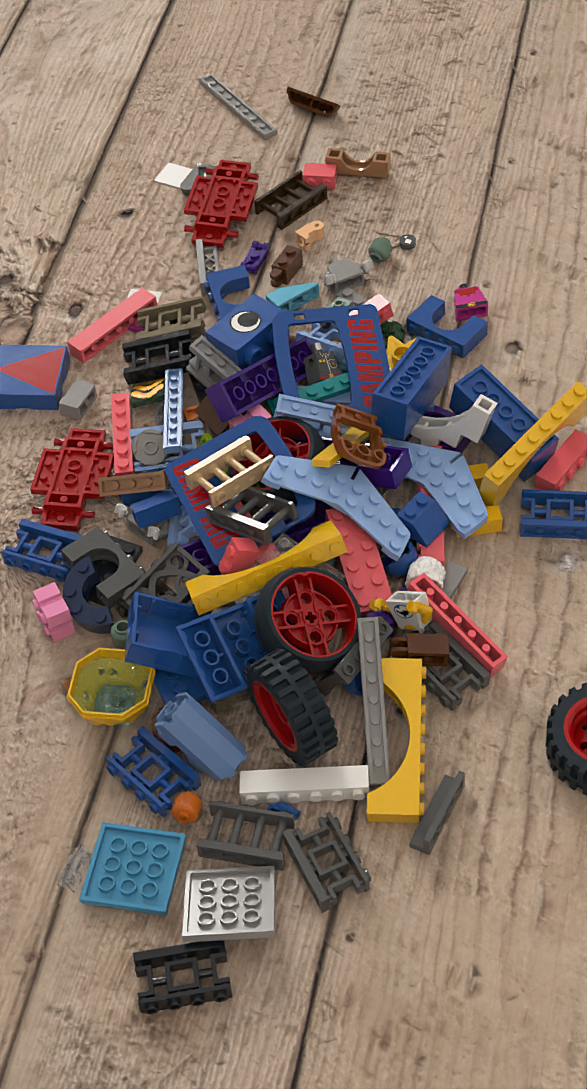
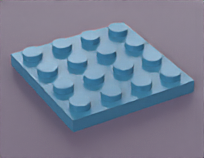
(133, 869)

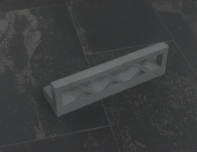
(438, 813)

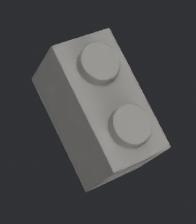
(78, 399)

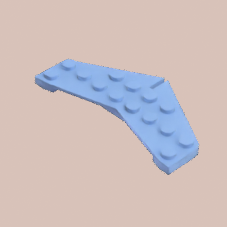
(448, 482)
(352, 497)

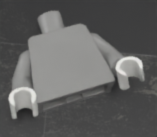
(346, 273)
(151, 533)

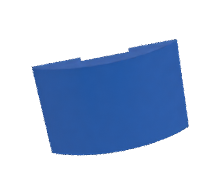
(224, 646)

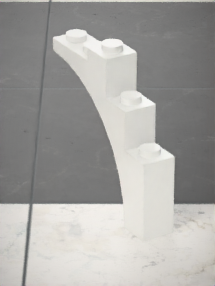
(452, 429)

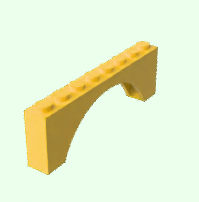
(564, 412)
(317, 547)
(400, 796)

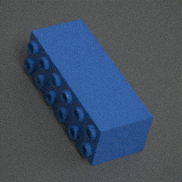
(411, 387)
(508, 421)

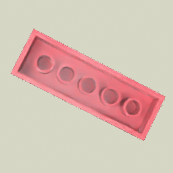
(361, 563)

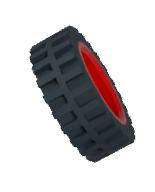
(291, 707)
(567, 740)

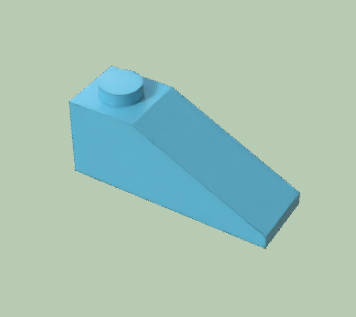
(294, 296)

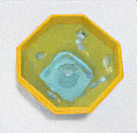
(109, 689)

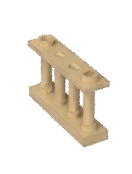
(221, 461)

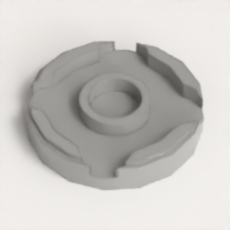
(149, 447)

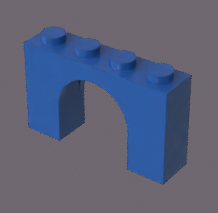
(221, 284)
(461, 340)
(158, 506)

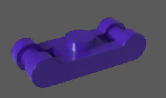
(256, 258)

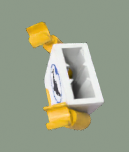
(408, 608)

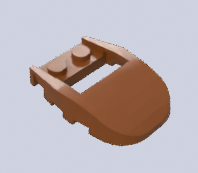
(359, 453)

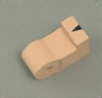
(309, 233)

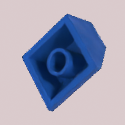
(423, 519)

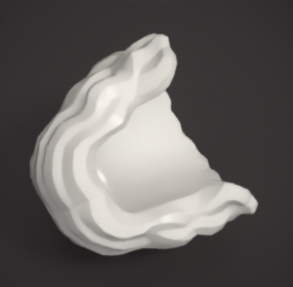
(430, 567)

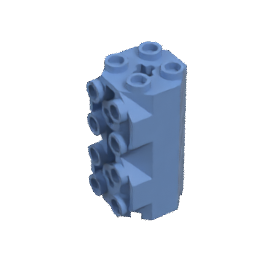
(201, 737)

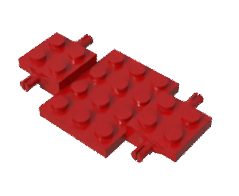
(220, 200)
(71, 476)

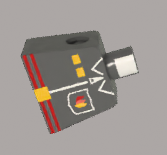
(320, 365)

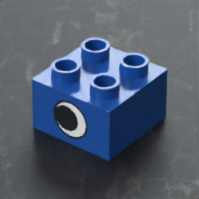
(246, 332)

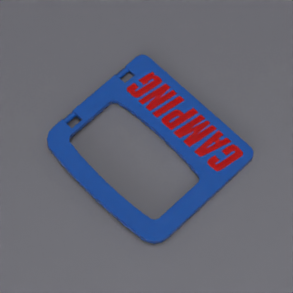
(361, 344)
(195, 500)

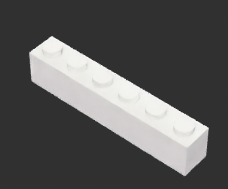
(304, 784)

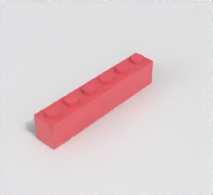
(110, 326)
(122, 423)
(460, 626)

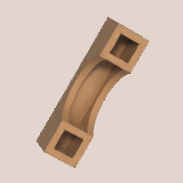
(376, 166)

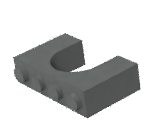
(101, 547)

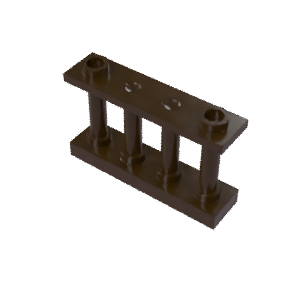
(297, 209)

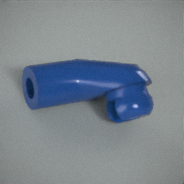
(283, 806)

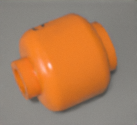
(187, 807)

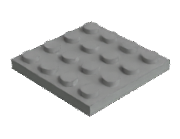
(229, 904)

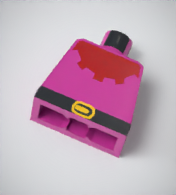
(469, 302)

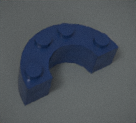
(76, 592)

